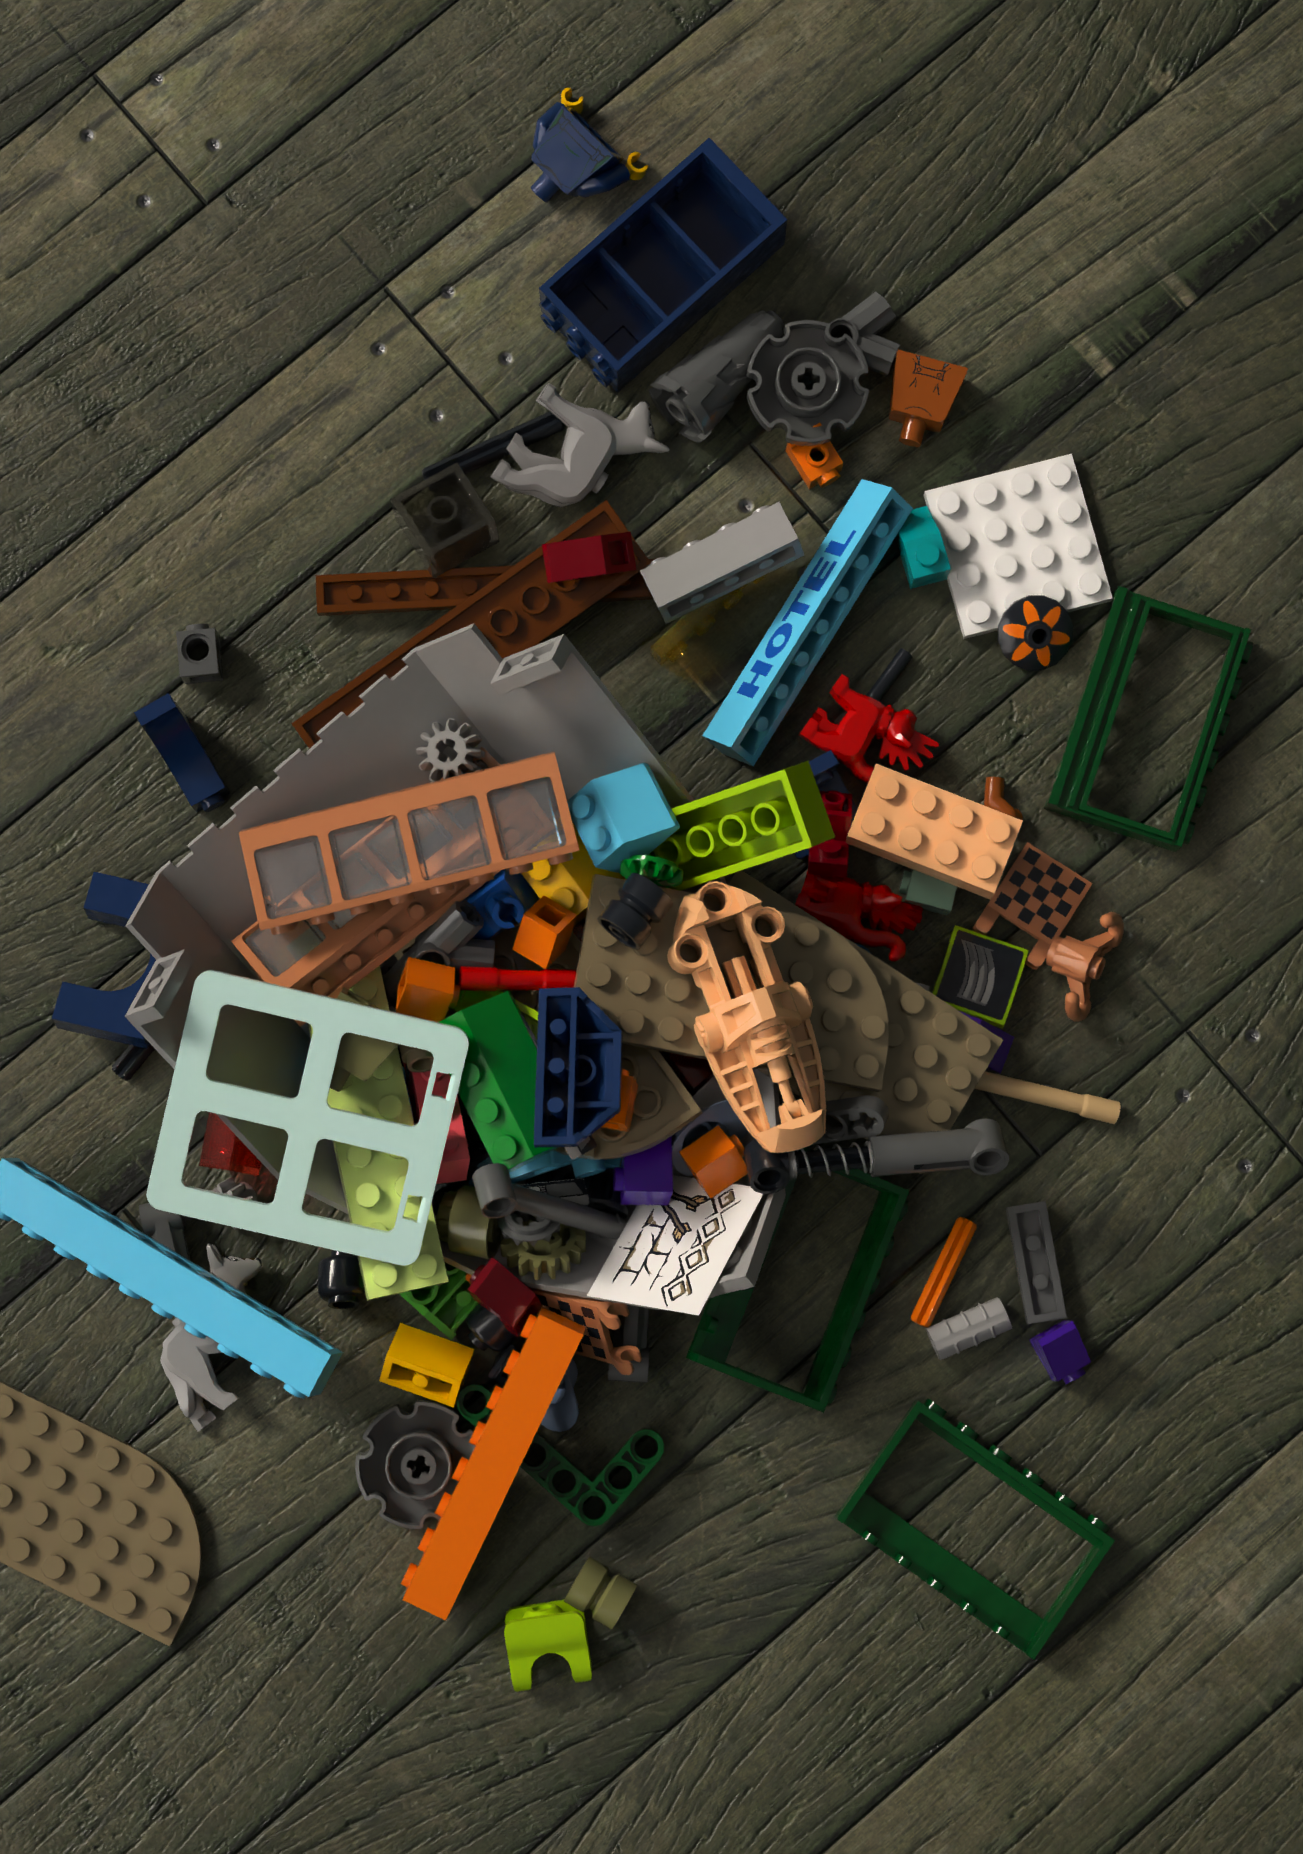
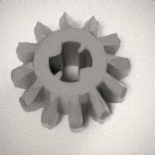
(464, 747)

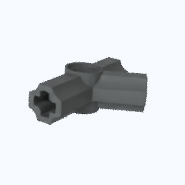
(862, 326)
(447, 943)

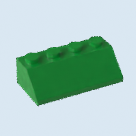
(500, 1079)

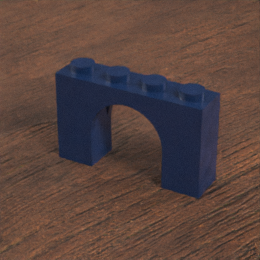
(95, 1010)

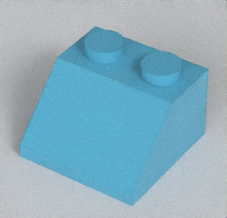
(622, 816)

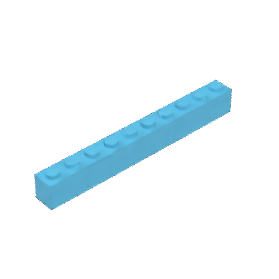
(165, 1279)

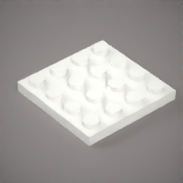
(1017, 539)

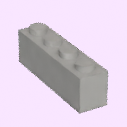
(722, 562)

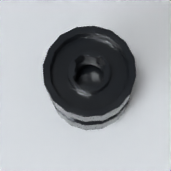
(638, 906)

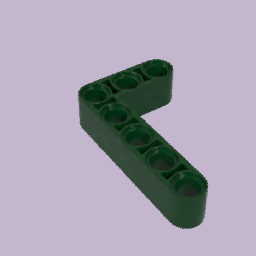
(585, 1486)

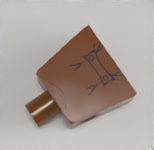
(922, 394)

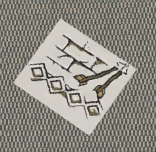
(676, 1250)

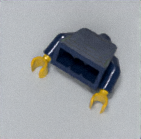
(576, 155)

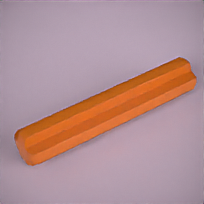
(943, 1272)

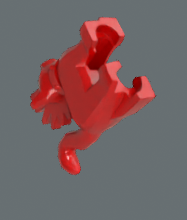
(856, 730)
(844, 902)

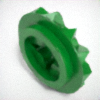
(656, 869)

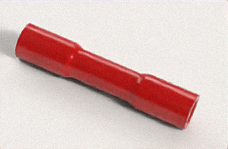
(500, 979)

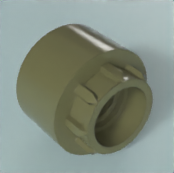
(464, 1226)

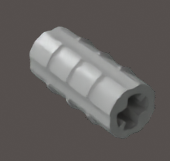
(969, 1328)

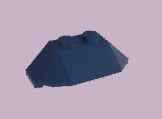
(574, 1068)

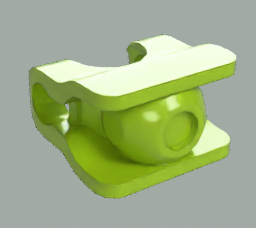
(543, 1630)

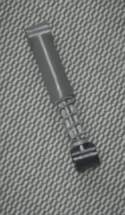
(975, 1147)

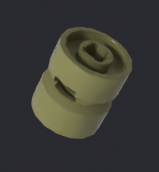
(600, 1593)

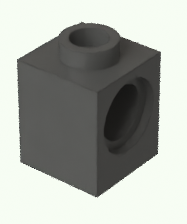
(204, 670)

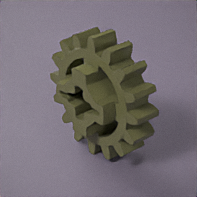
(545, 1256)

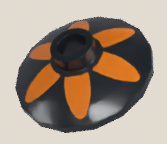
(1022, 620)

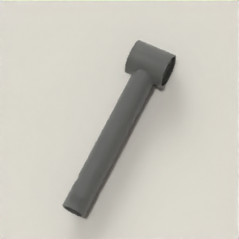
(501, 1197)

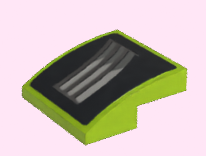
(980, 975)

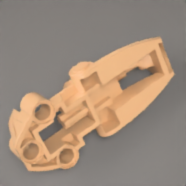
(756, 1024)

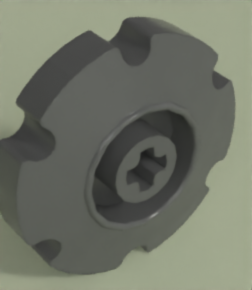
(833, 368)
(401, 1437)

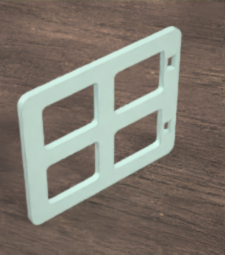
(304, 1117)

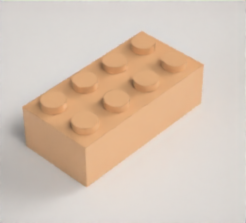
(933, 831)

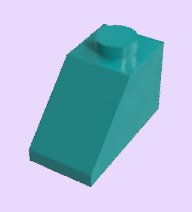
(922, 549)

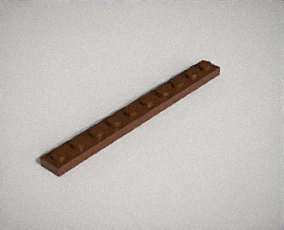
(420, 592)

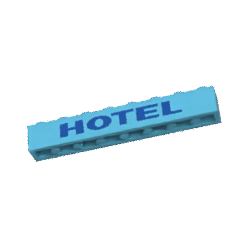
(807, 622)

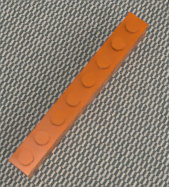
(493, 1462)

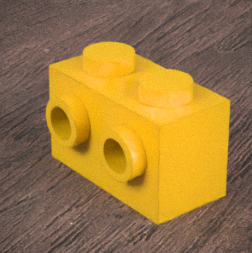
(428, 1363)

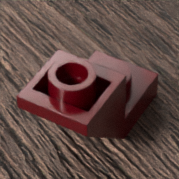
(589, 557)
(832, 855)
(503, 1295)

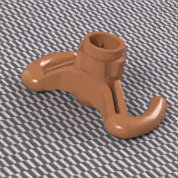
(1083, 962)

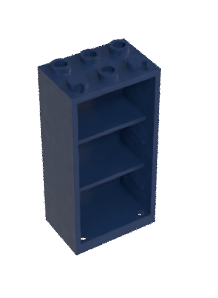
(662, 265)

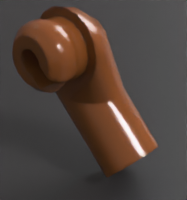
(994, 797)

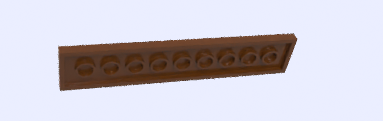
(510, 611)

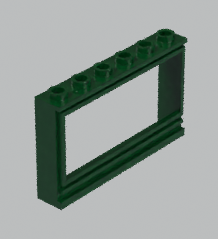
(1100, 703)
(725, 1311)
(946, 1571)

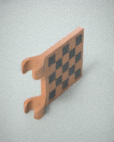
(1037, 898)
(596, 1319)

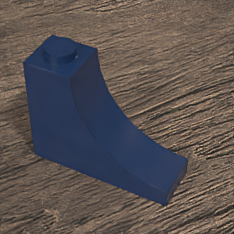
(183, 753)

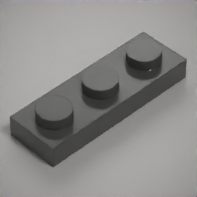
(1036, 1262)

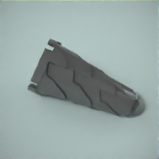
(706, 384)

